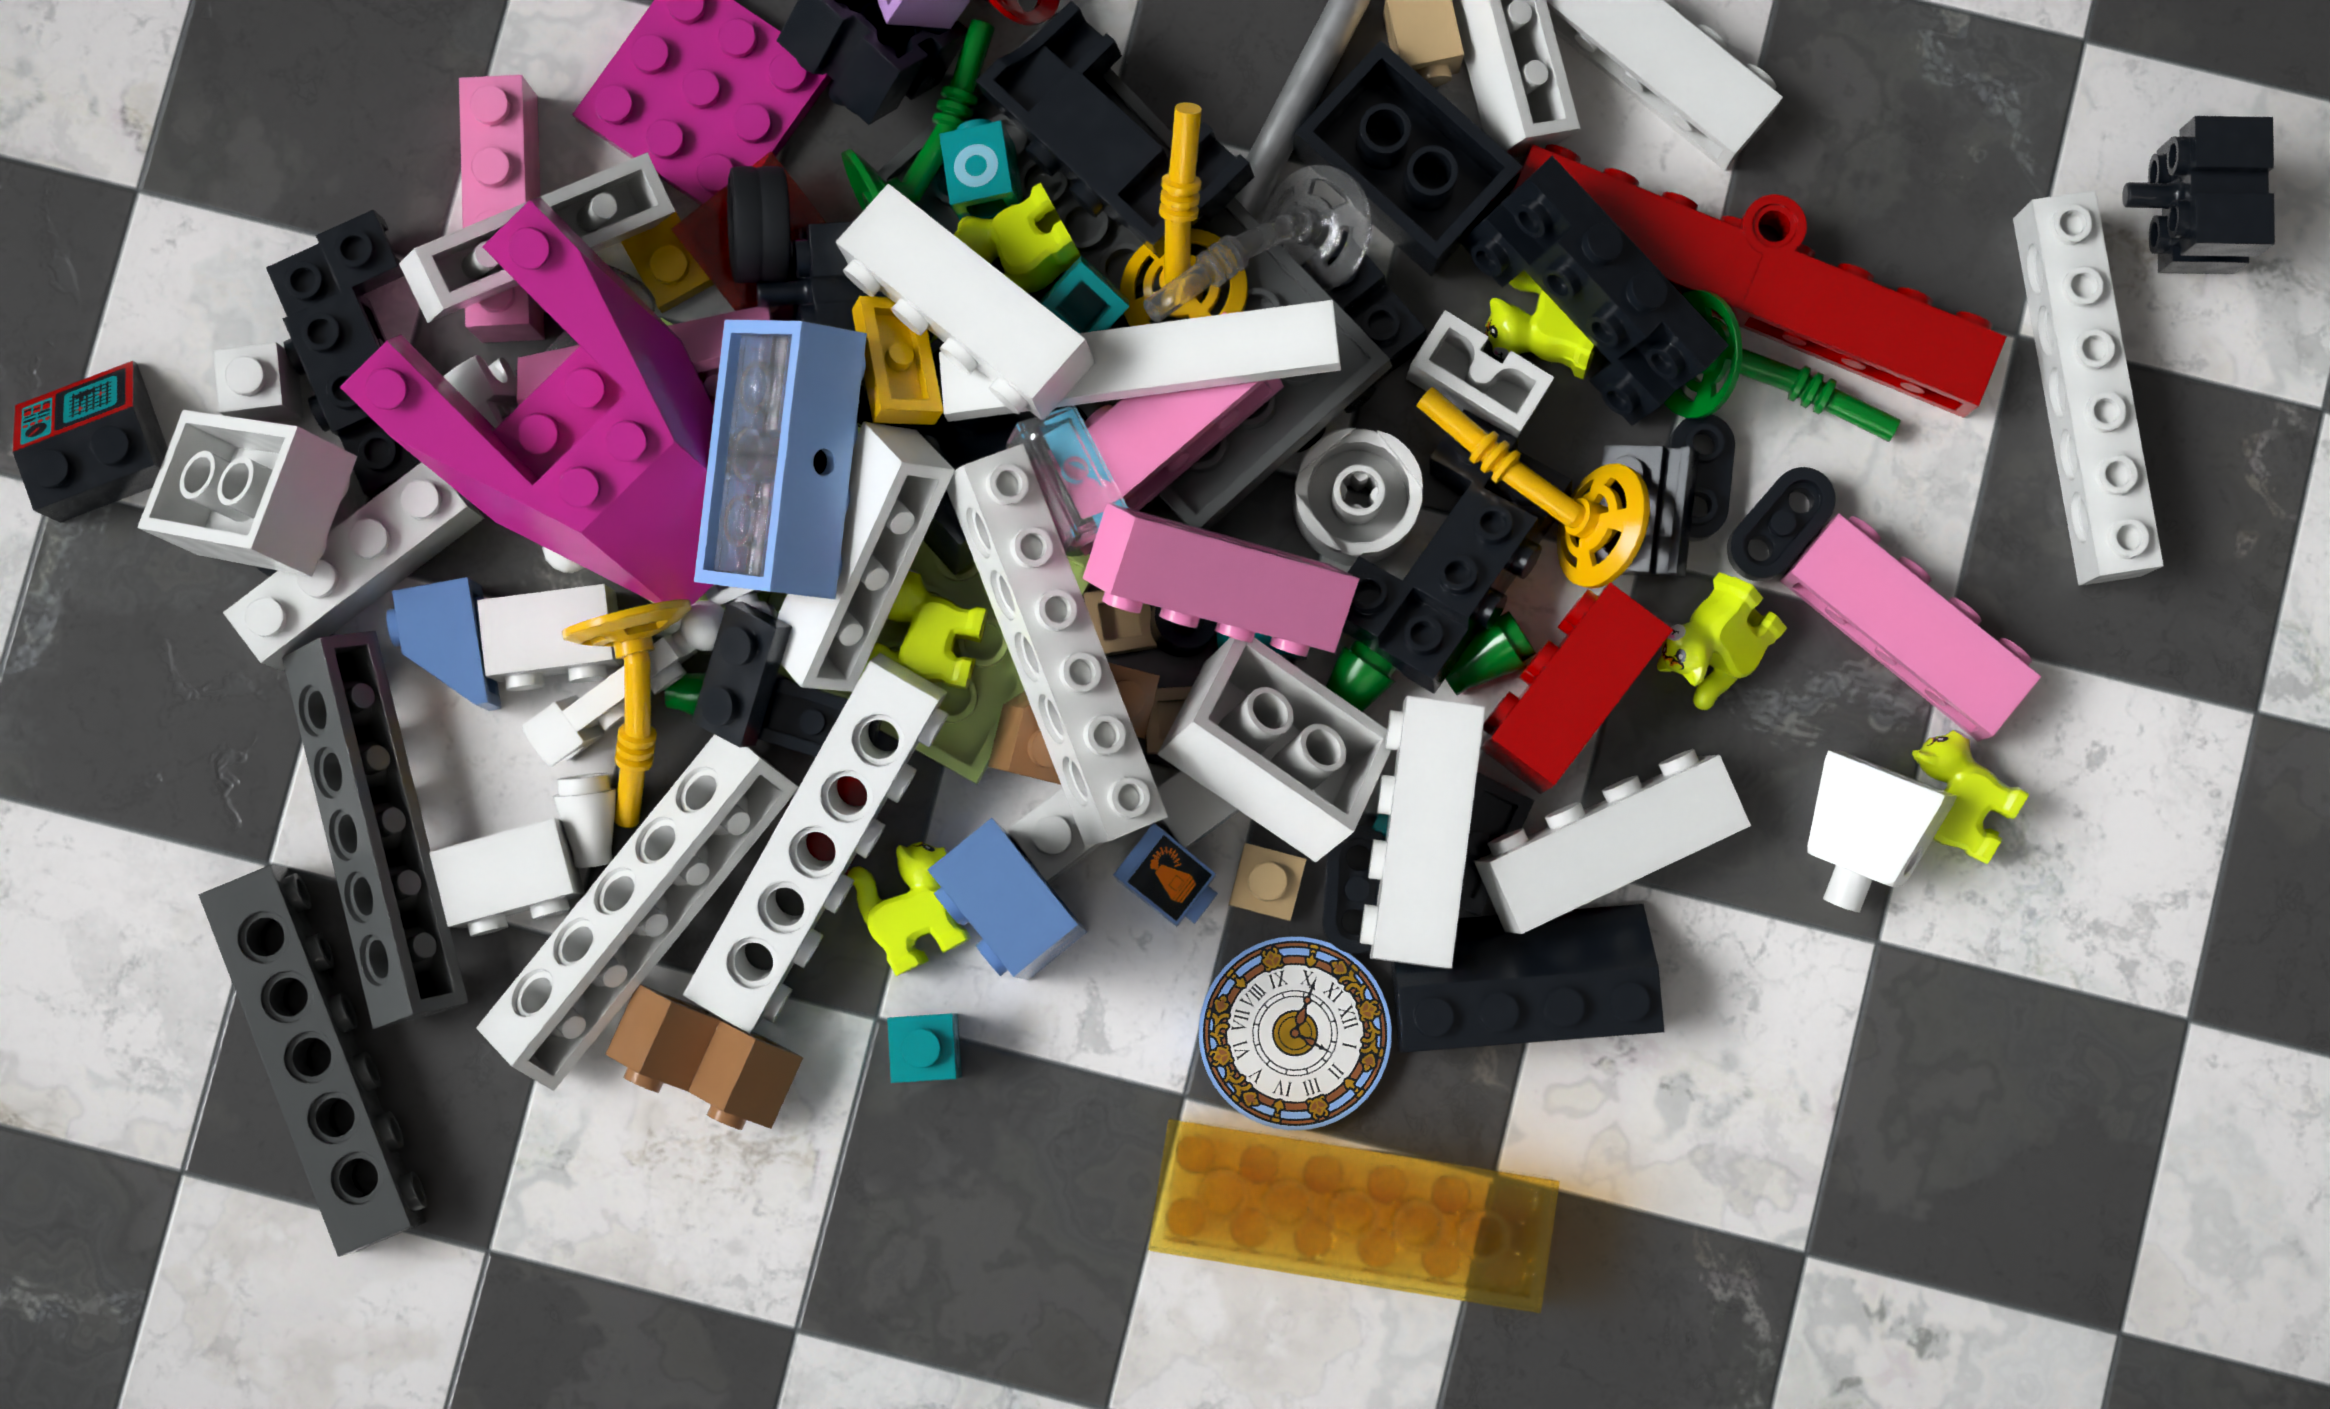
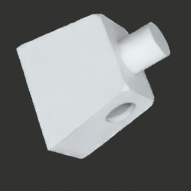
(1871, 826)

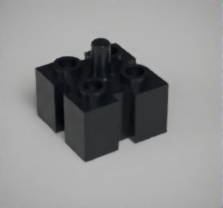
(866, 57)
(2210, 195)
(817, 282)

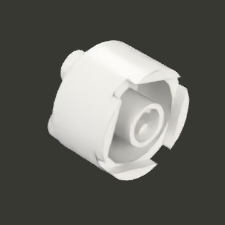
(1358, 460)

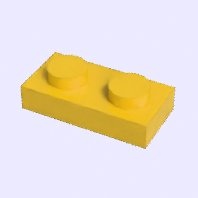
(666, 265)
(898, 366)

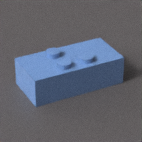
(1005, 901)

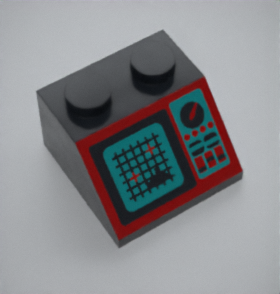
(88, 443)

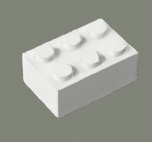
(248, 492)
(1278, 746)

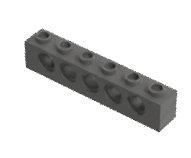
(374, 828)
(237, 919)

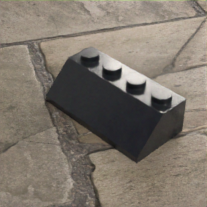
(1559, 981)

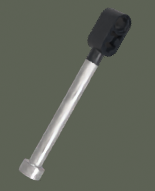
(1299, 98)

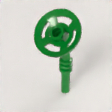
(954, 111)
(1768, 371)

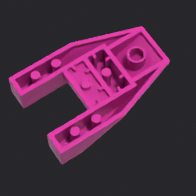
(601, 453)

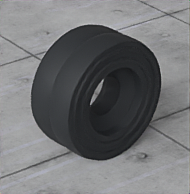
(758, 224)

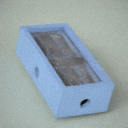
(780, 457)

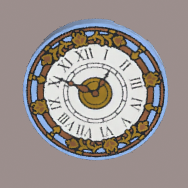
(1295, 1033)

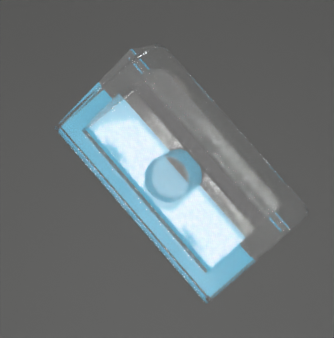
(1069, 474)

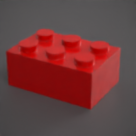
(1573, 686)

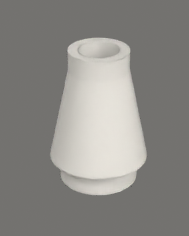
(588, 815)

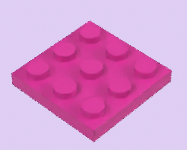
(700, 93)

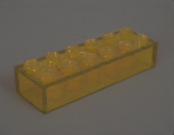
(1354, 1214)

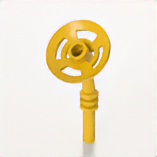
(1179, 208)
(1577, 514)
(631, 637)

